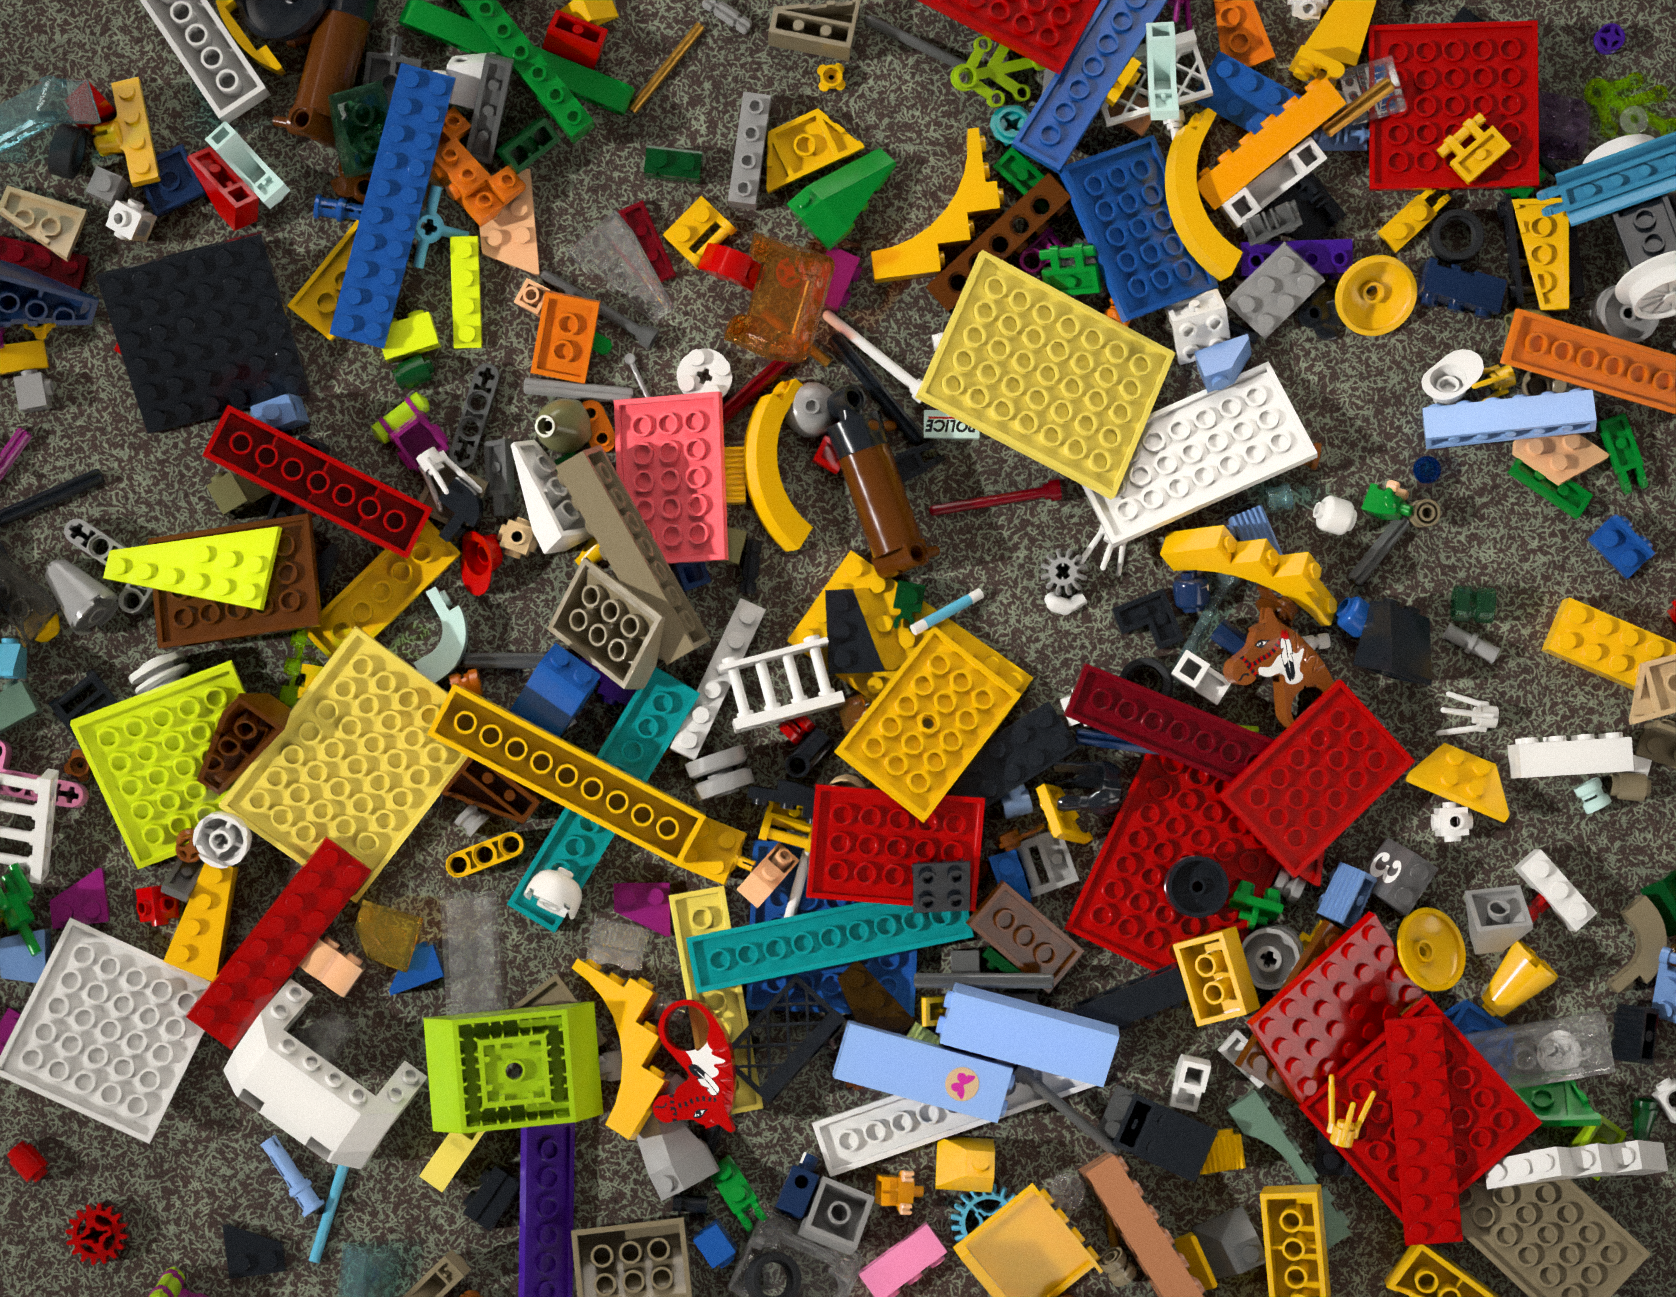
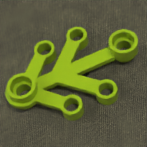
(995, 71)

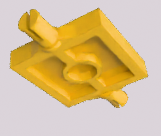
(716, 852)

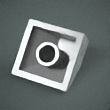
(1496, 918)

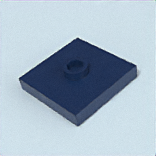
(177, 185)

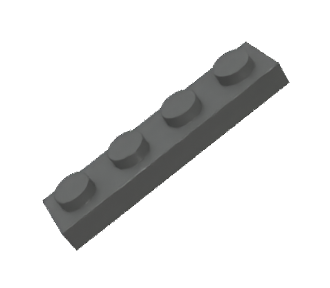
(489, 107)

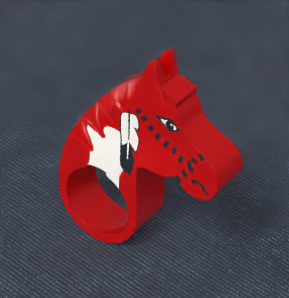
(711, 1084)

